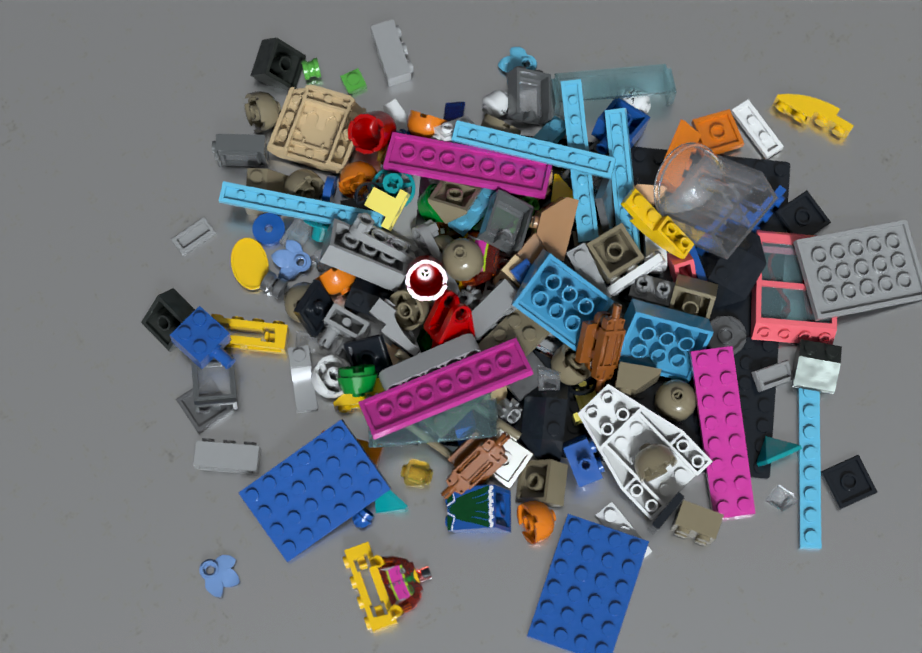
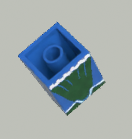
(479, 510)

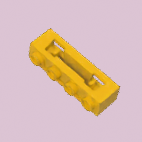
(256, 326)
(358, 554)

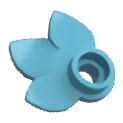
(517, 58)

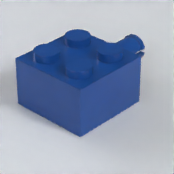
(636, 124)
(202, 339)
(582, 460)

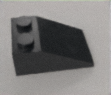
(363, 297)

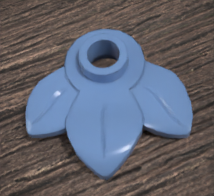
(288, 260)
(221, 577)

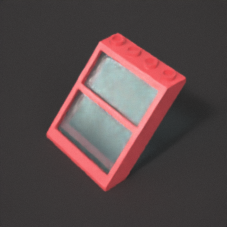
(780, 297)

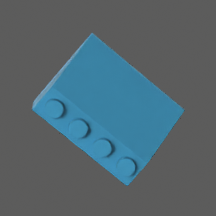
(559, 298)
(663, 338)

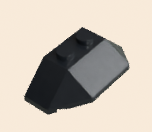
(739, 272)
(545, 422)

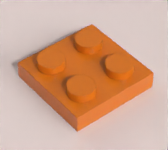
(718, 131)

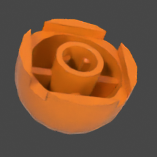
(422, 124)
(353, 175)
(336, 281)
(537, 520)

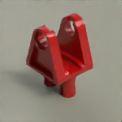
(446, 321)

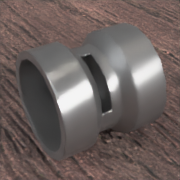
(274, 284)

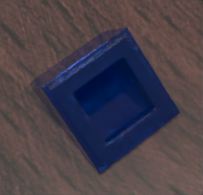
(454, 110)

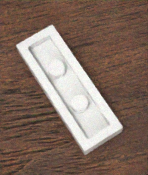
(757, 129)
(619, 284)
(613, 518)

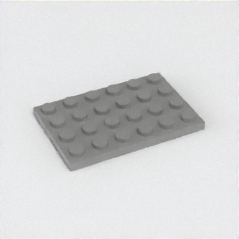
(860, 269)

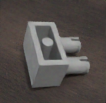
(652, 291)
(344, 323)

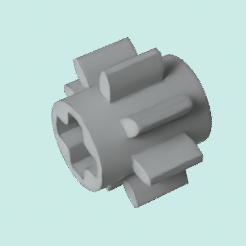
(470, 297)
(509, 410)

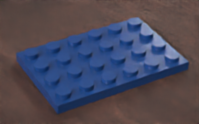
(314, 490)
(588, 587)

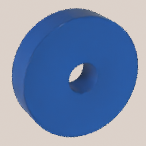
(329, 189)
(268, 220)

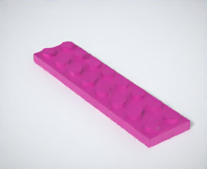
(466, 165)
(445, 388)
(722, 431)

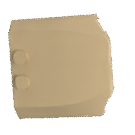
(315, 128)

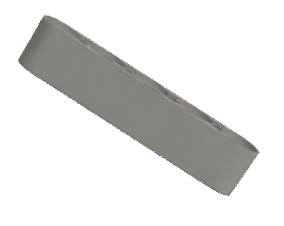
(429, 361)

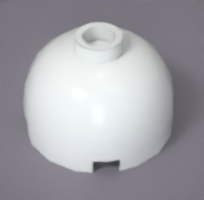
(324, 376)

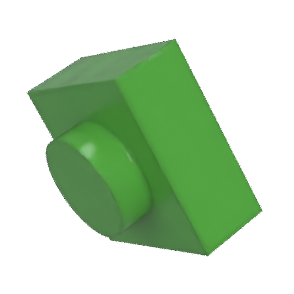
(353, 81)

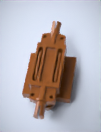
(601, 344)
(475, 462)

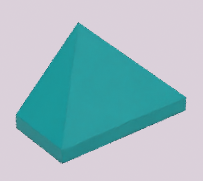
(775, 449)
(390, 503)

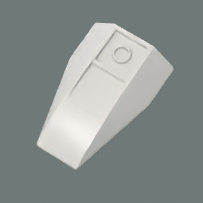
(619, 430)

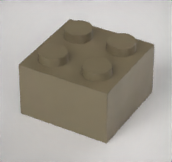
(614, 253)
(693, 296)
(696, 523)

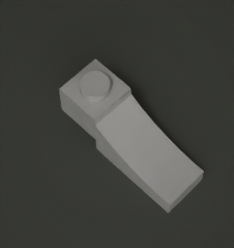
(585, 266)
(385, 312)
(301, 376)

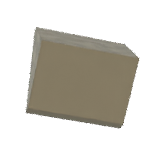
(452, 199)

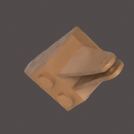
(549, 231)

